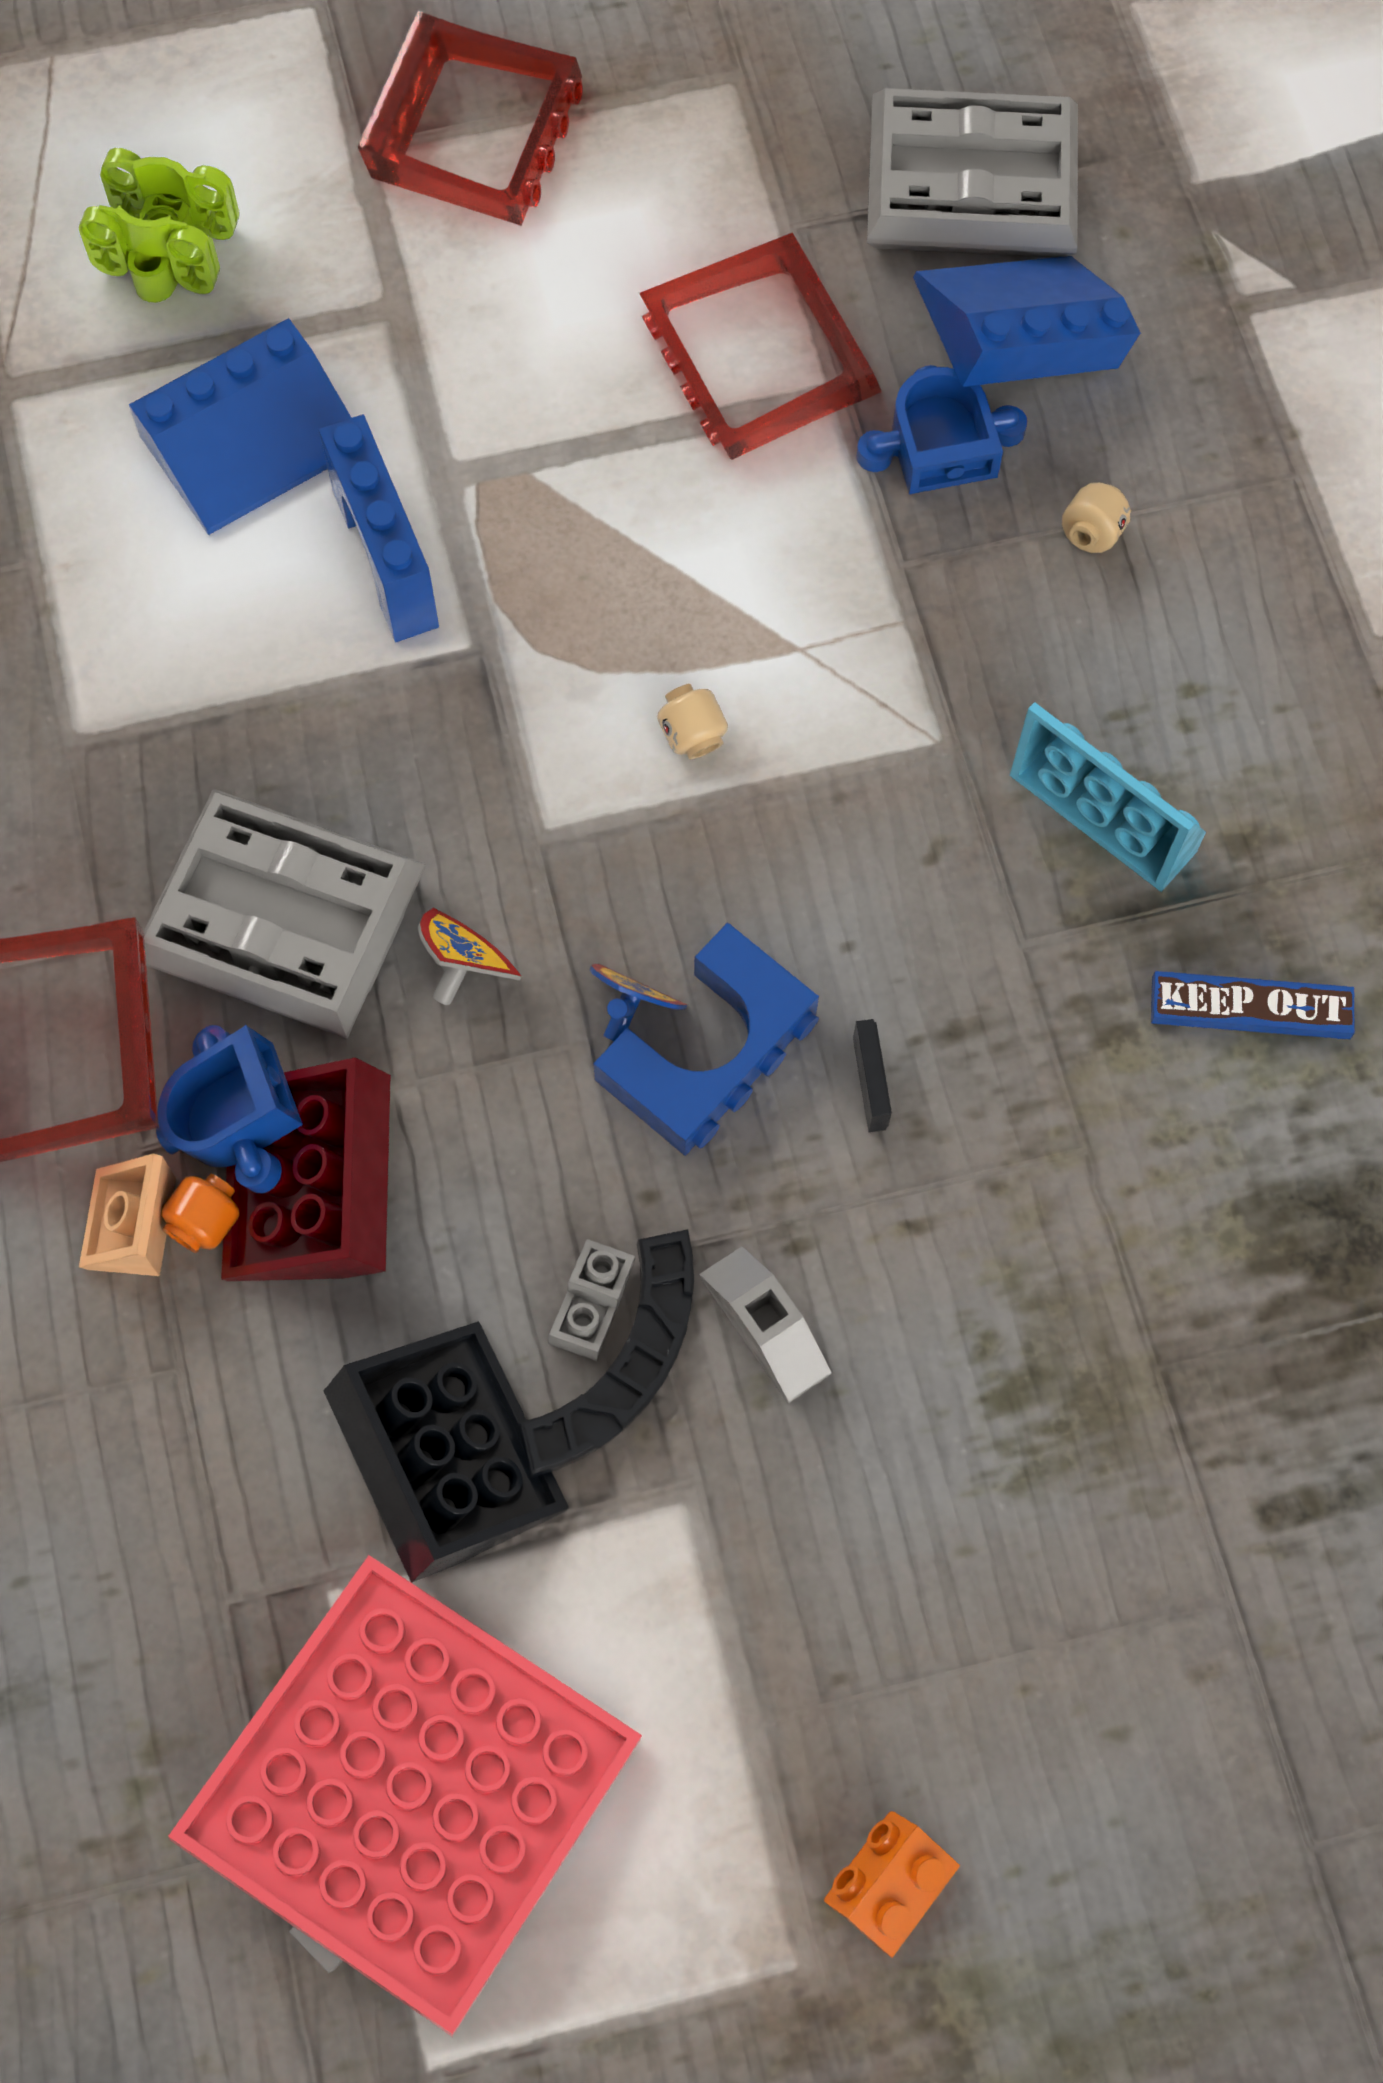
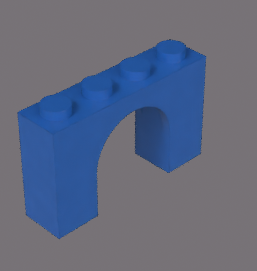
(372, 504)
(688, 1103)

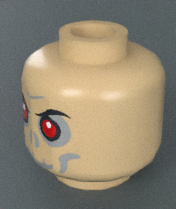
(1097, 515)
(692, 721)

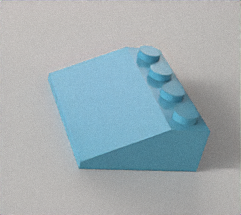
(1104, 799)

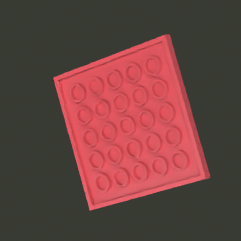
(407, 1793)

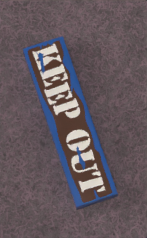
(1252, 1005)

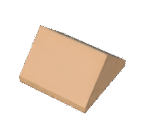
(126, 1218)

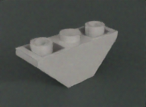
(767, 1322)

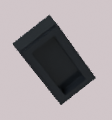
(872, 1075)

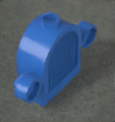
(942, 433)
(229, 1106)

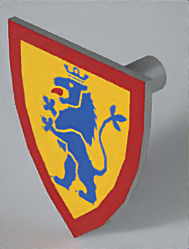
(459, 951)

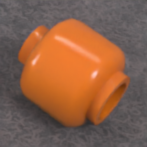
(200, 1212)

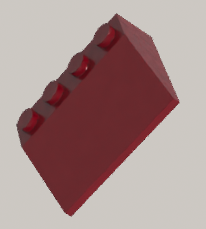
(333, 1185)

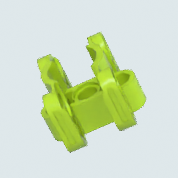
(159, 224)

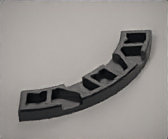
(637, 1371)

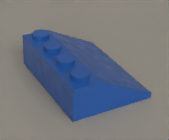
(1027, 319)
(242, 425)

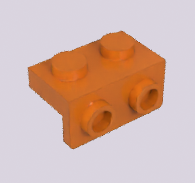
(891, 1882)

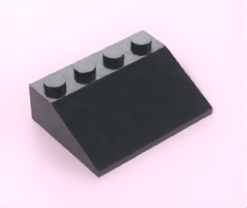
(441, 1449)

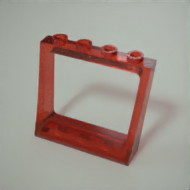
(407, 92)
(771, 258)
(136, 1049)

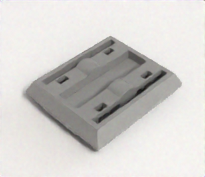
(975, 161)
(278, 907)

